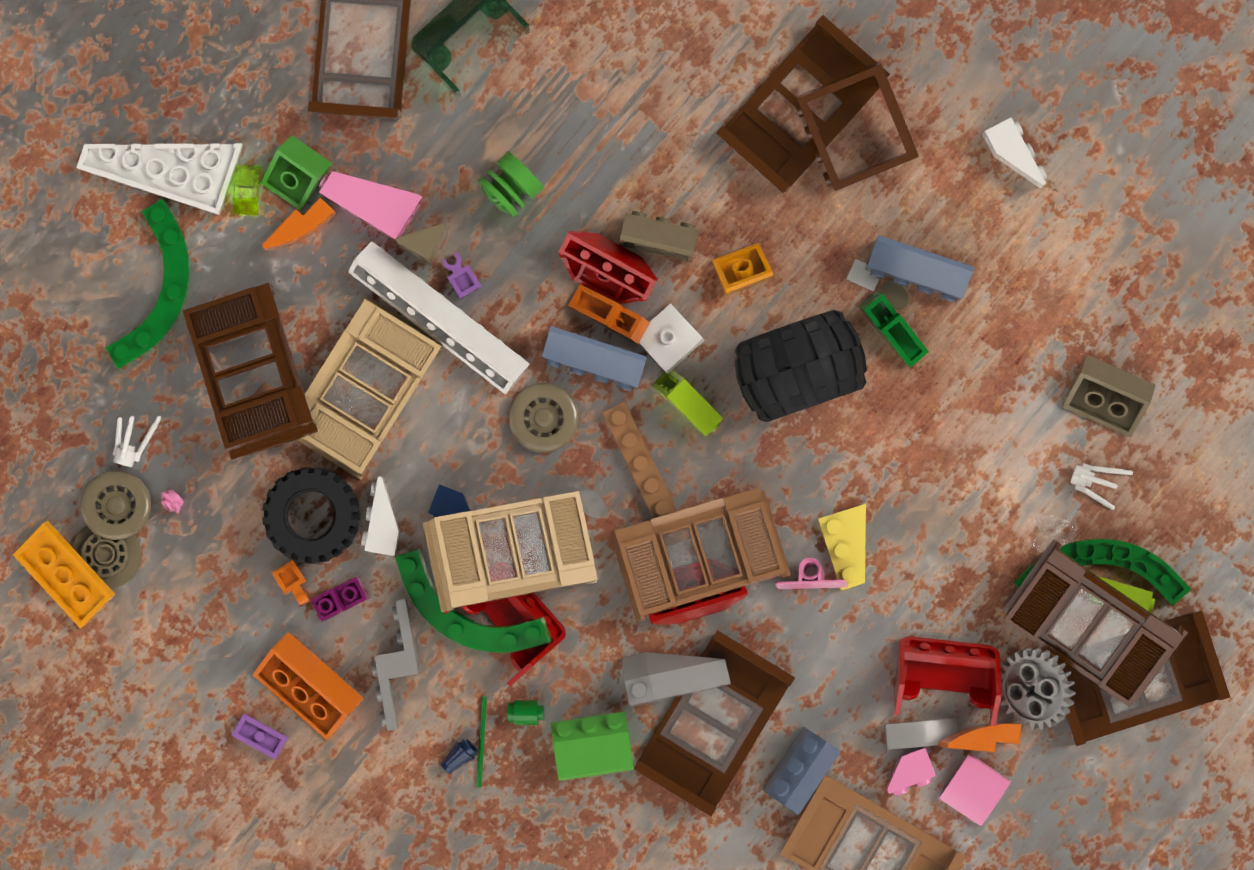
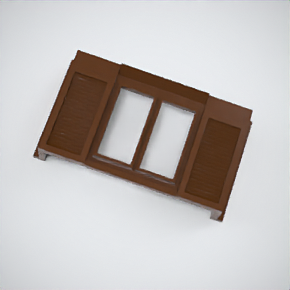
(827, 57)
(264, 418)

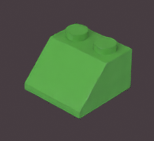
(295, 172)

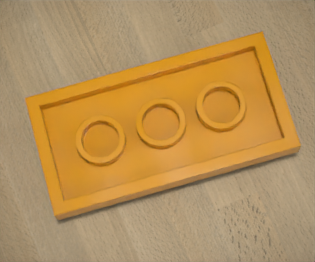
(64, 574)

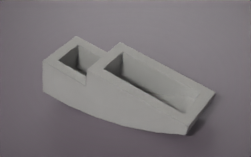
(919, 733)

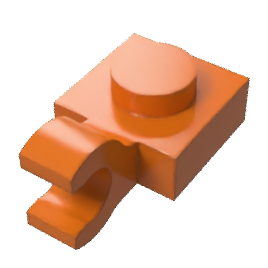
(290, 579)

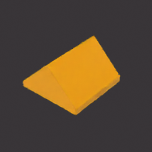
(742, 269)

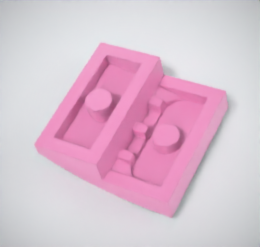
(975, 789)

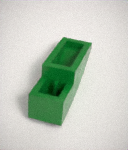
(893, 328)

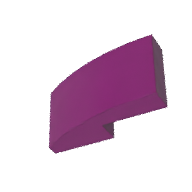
(340, 598)

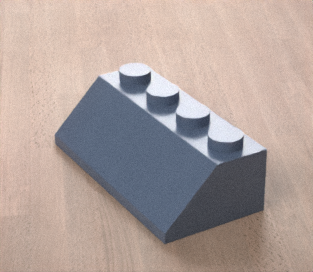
(919, 268)
(595, 358)

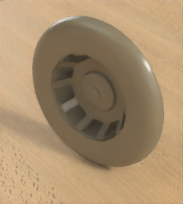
(543, 417)
(115, 505)
(107, 554)

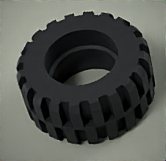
(277, 508)

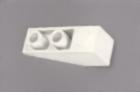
(1009, 148)
(383, 527)

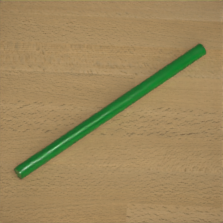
(481, 741)

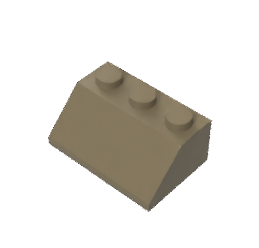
(659, 236)
(1109, 396)

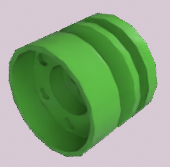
(510, 184)

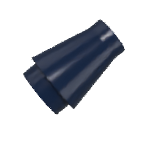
(460, 754)

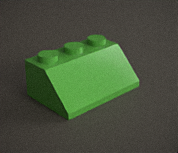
(592, 746)

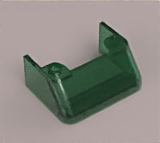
(430, 41)

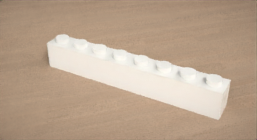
(438, 317)

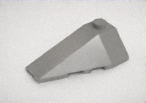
(665, 676)

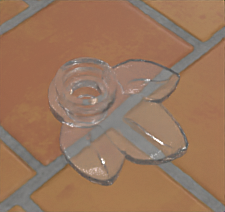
(1050, 529)

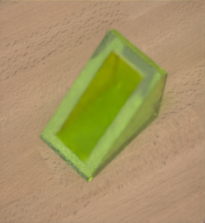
(246, 190)

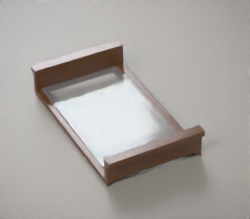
(361, 58)

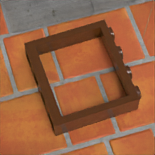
(813, 133)

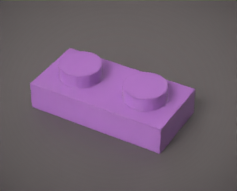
(260, 736)

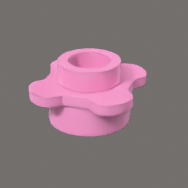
(171, 501)

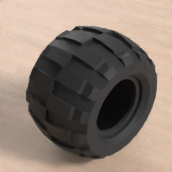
(800, 365)

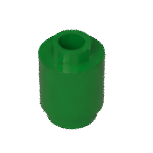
(525, 712)

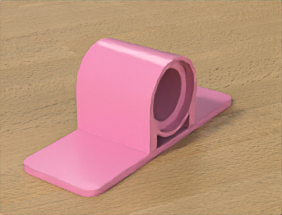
(810, 582)

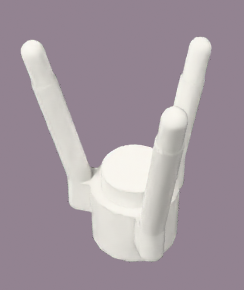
(123, 451)
(1083, 477)

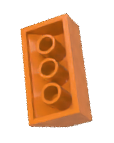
(307, 686)

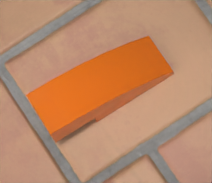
(300, 226)
(609, 314)
(983, 737)

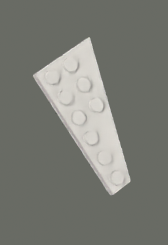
(181, 172)

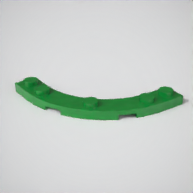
(172, 294)
(1128, 556)
(458, 627)

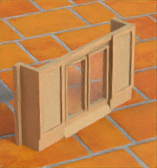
(366, 385)
(510, 550)

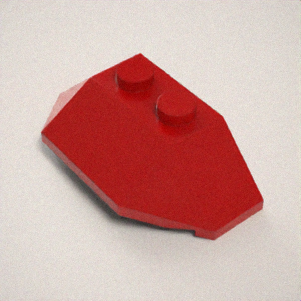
(607, 267)
(699, 608)

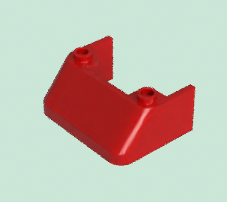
(519, 610)
(948, 667)

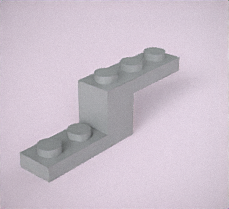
(395, 665)

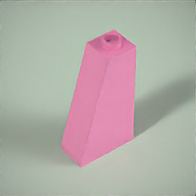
(373, 203)

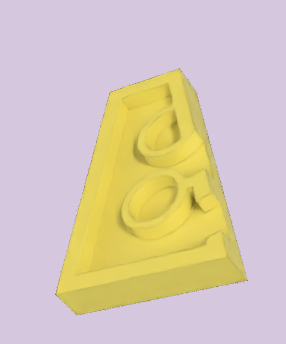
(845, 542)

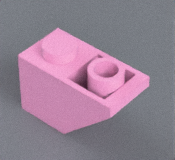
(910, 770)

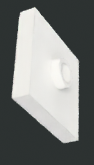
(670, 338)

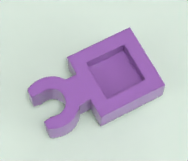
(462, 279)

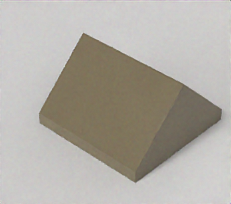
(424, 243)

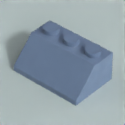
(801, 770)

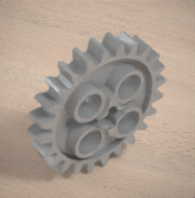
(1036, 688)

